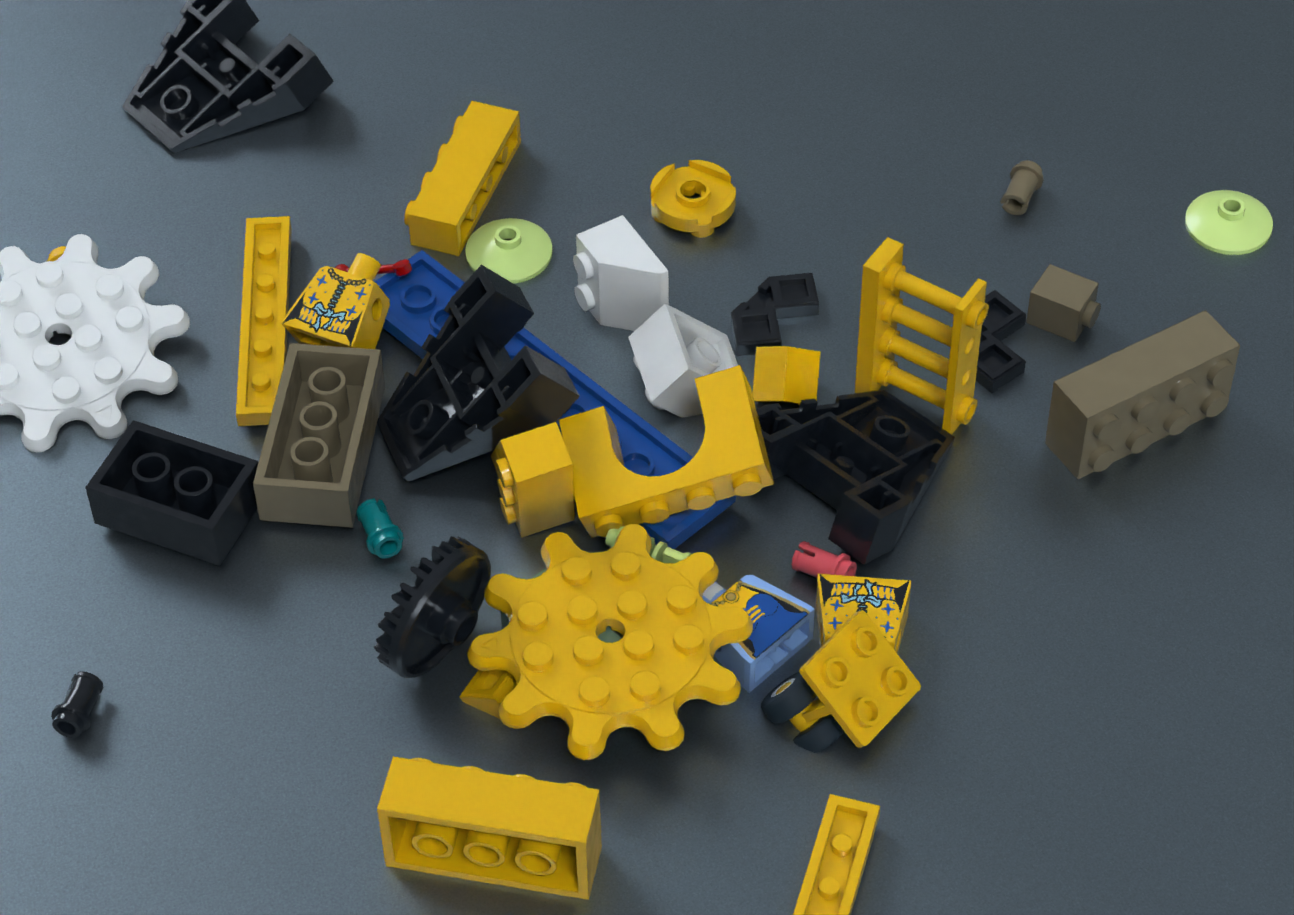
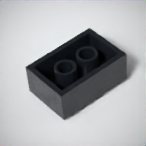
(174, 492)

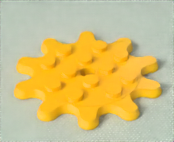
(619, 684)

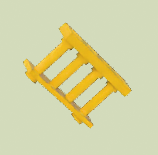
(880, 340)

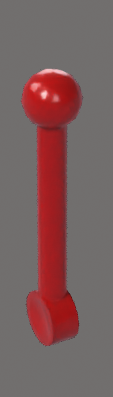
(399, 268)

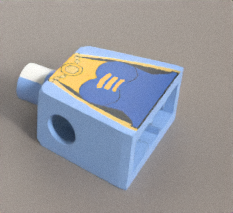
(779, 628)

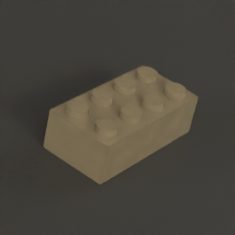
(1141, 394)
(320, 435)

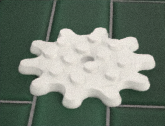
(108, 345)

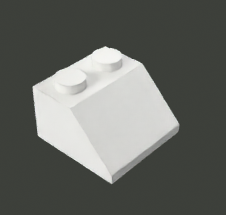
(619, 275)
(673, 352)

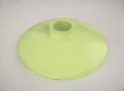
(1228, 222)
(510, 248)

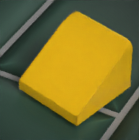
(488, 690)

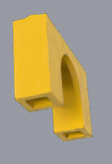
(726, 465)

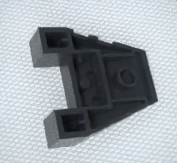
(211, 87)
(469, 387)
(862, 458)

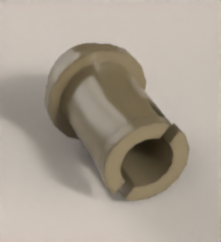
(1025, 179)

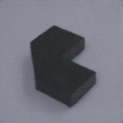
(778, 297)
(997, 361)

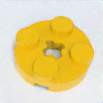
(695, 215)

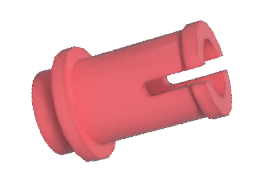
(818, 561)

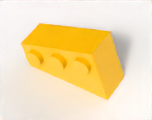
(535, 479)

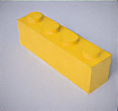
(463, 178)

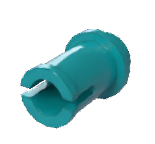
(382, 535)

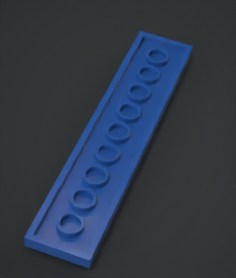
(418, 310)

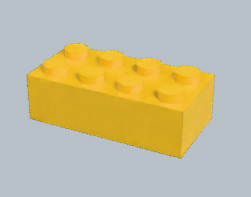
(490, 827)

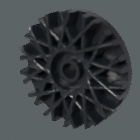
(436, 611)

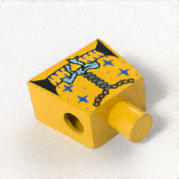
(340, 307)
(882, 599)

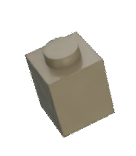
(1063, 303)

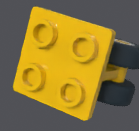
(857, 688)

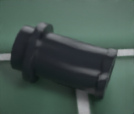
(73, 713)

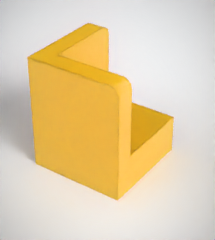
(785, 374)

